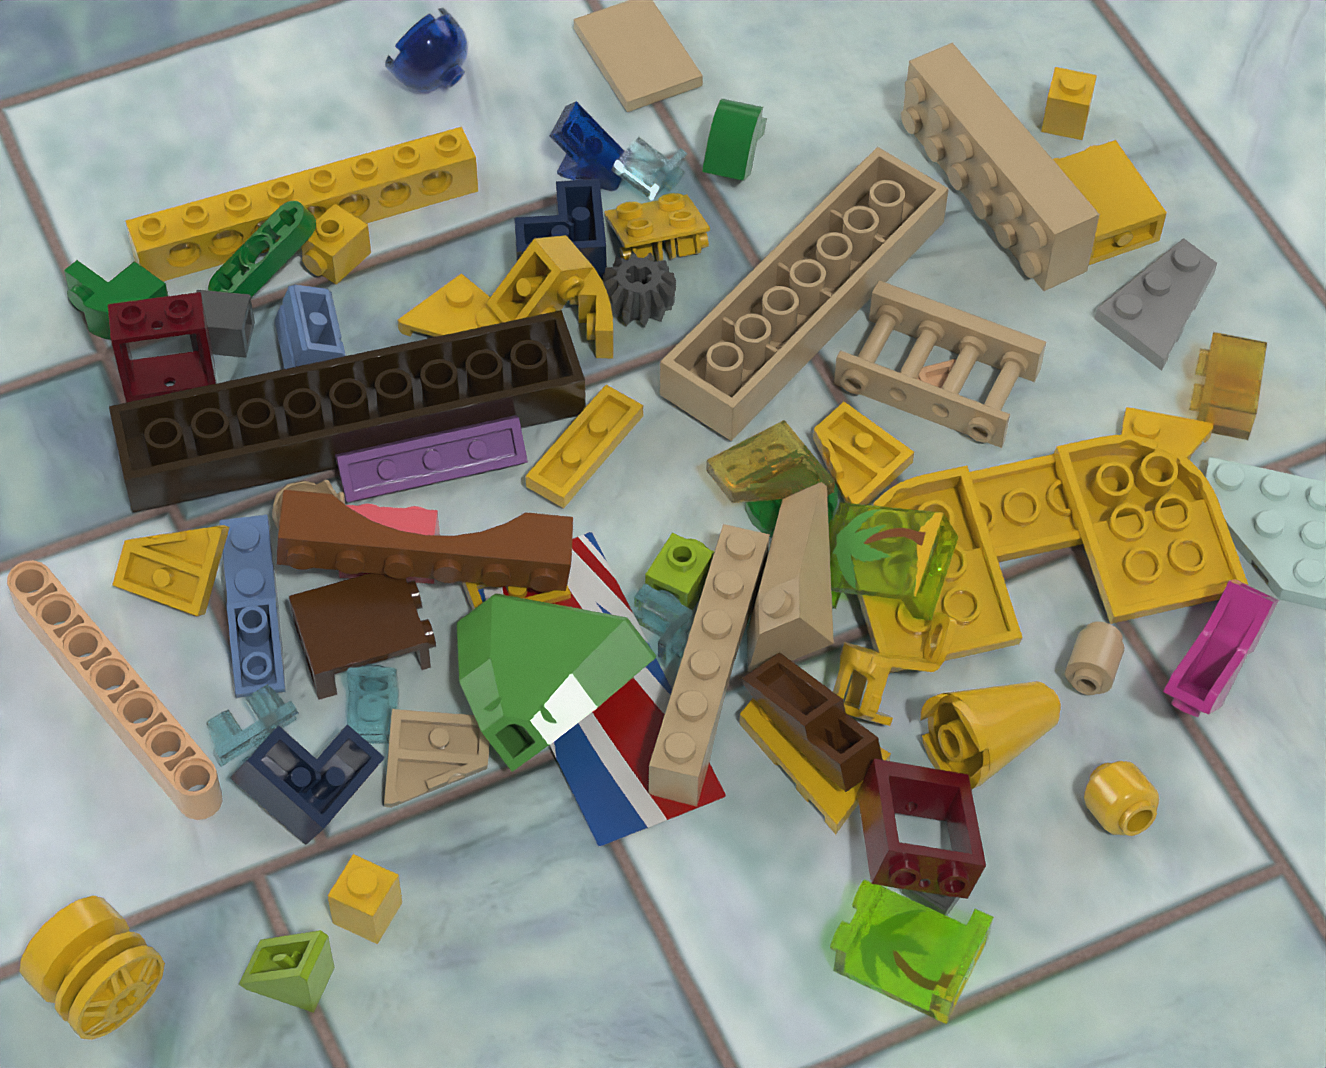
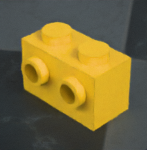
(541, 280)

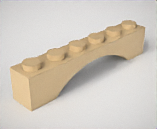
(706, 666)

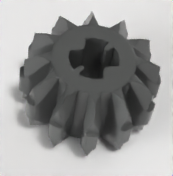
(639, 288)

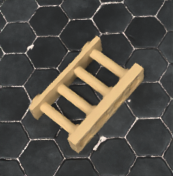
(955, 331)

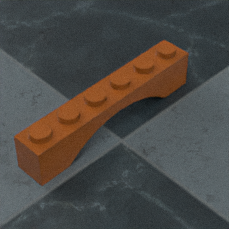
(327, 534)

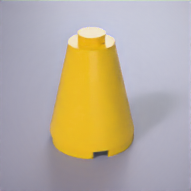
(987, 727)

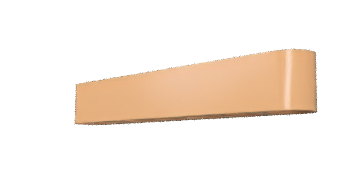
(117, 706)

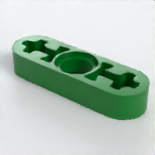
(290, 223)

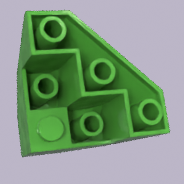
(541, 669)

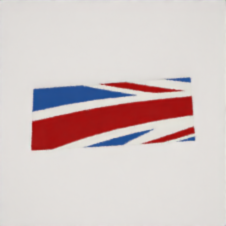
(612, 746)

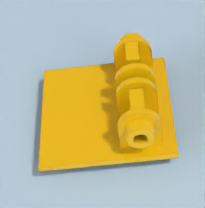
(656, 221)

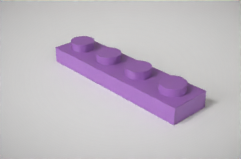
(431, 458)

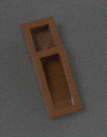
(814, 720)

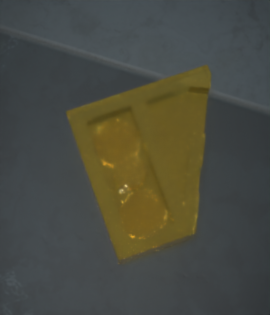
(767, 467)

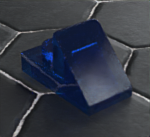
(587, 148)

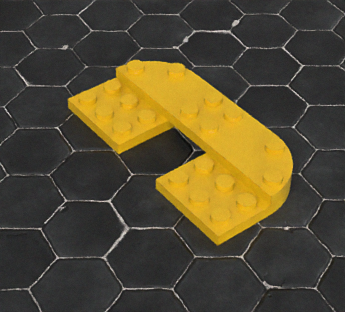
(1136, 509)

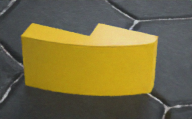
(596, 311)

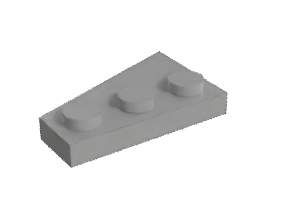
(1158, 302)

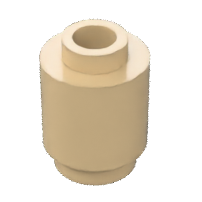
(1095, 658)

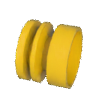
(91, 967)

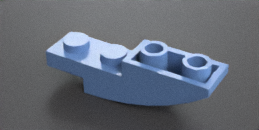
(252, 606)

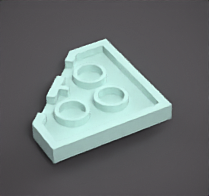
(1277, 526)

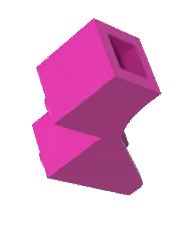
(1220, 650)

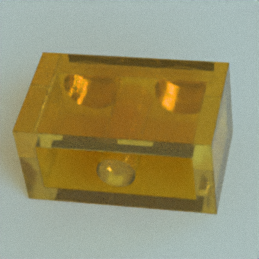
(1229, 384)

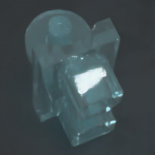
(232, 741)

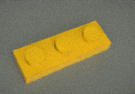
(584, 446)

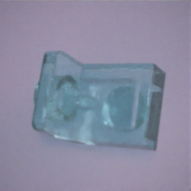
(649, 169)
(665, 617)

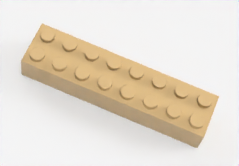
(802, 293)

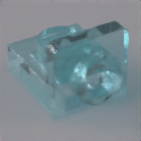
(371, 700)

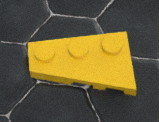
(810, 781)

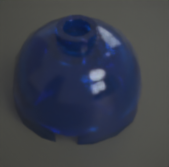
(431, 53)

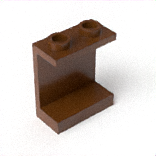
(358, 626)

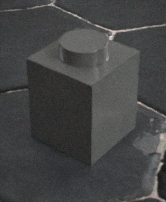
(228, 321)

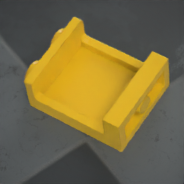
(1126, 205)

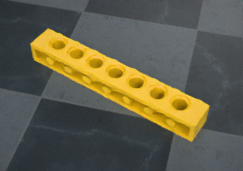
(365, 185)

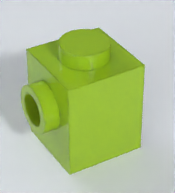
(681, 569)

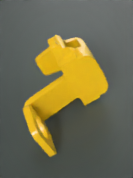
(874, 669)

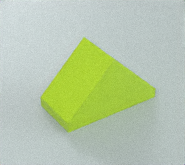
(291, 969)

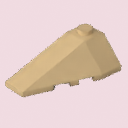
(795, 589)

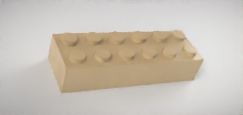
(999, 167)

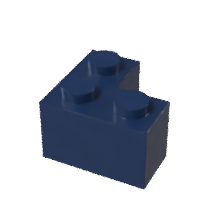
(577, 217)
(302, 788)

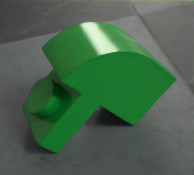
(733, 139)
(93, 293)

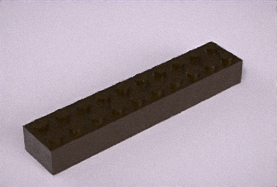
(306, 414)

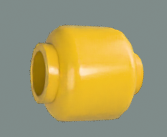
(1121, 798)

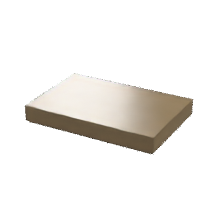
(638, 53)

